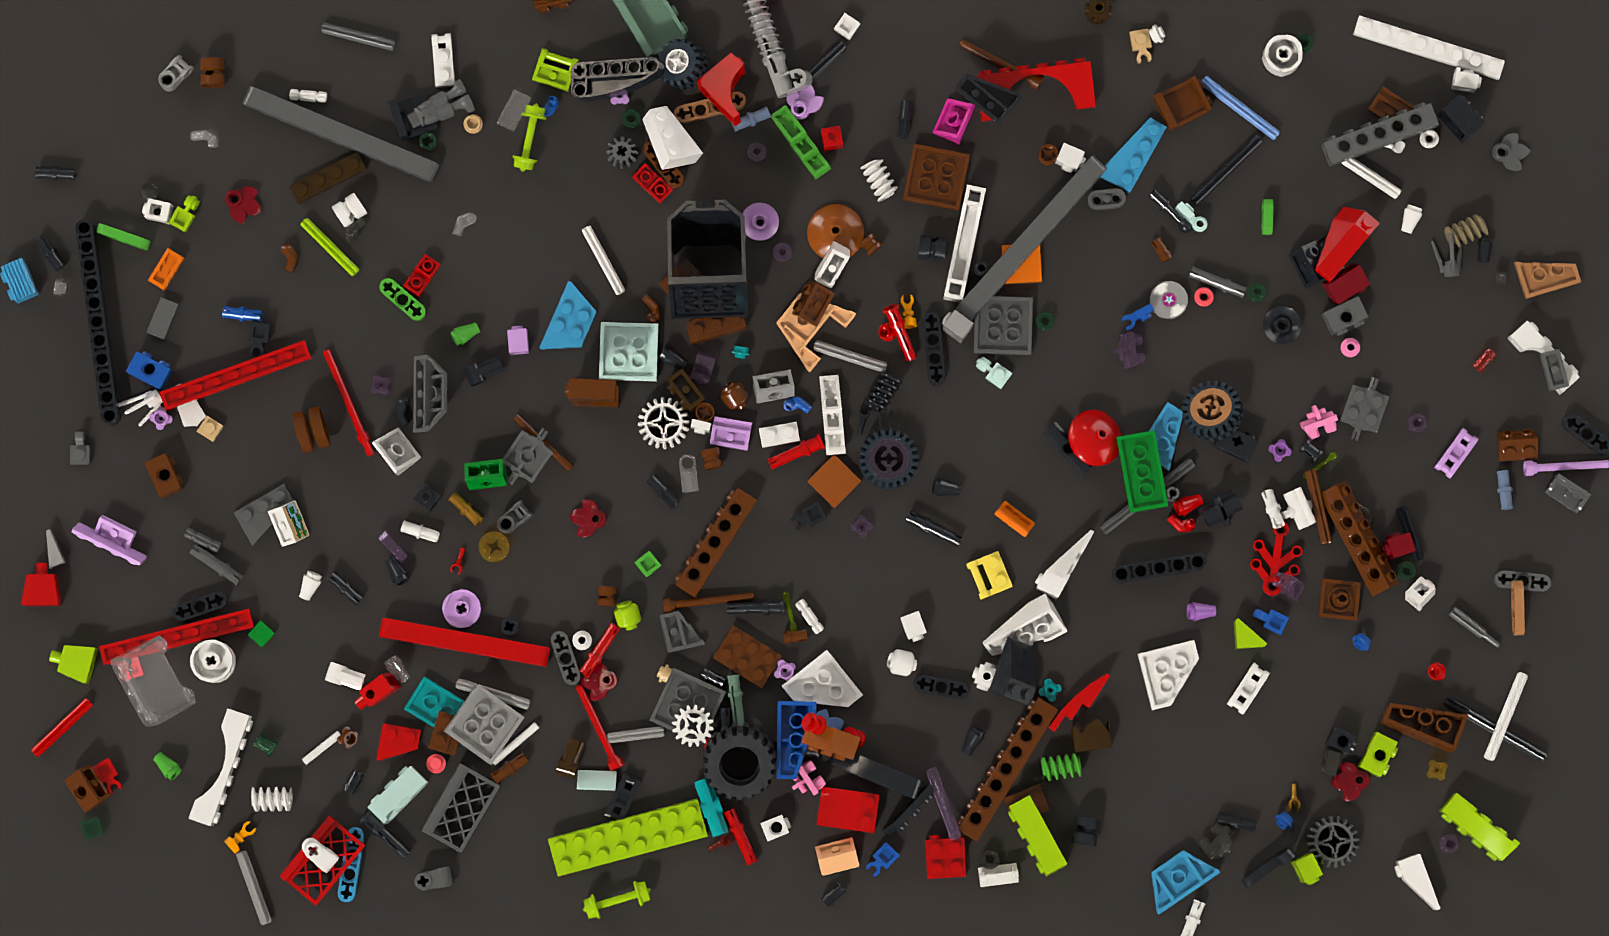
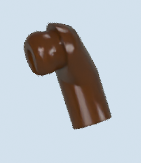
(291, 255)
(654, 314)

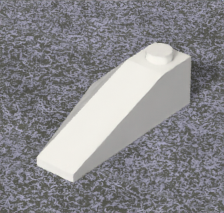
(1058, 574)
(1032, 623)

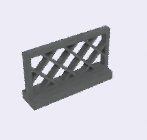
(445, 799)

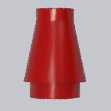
(1186, 504)

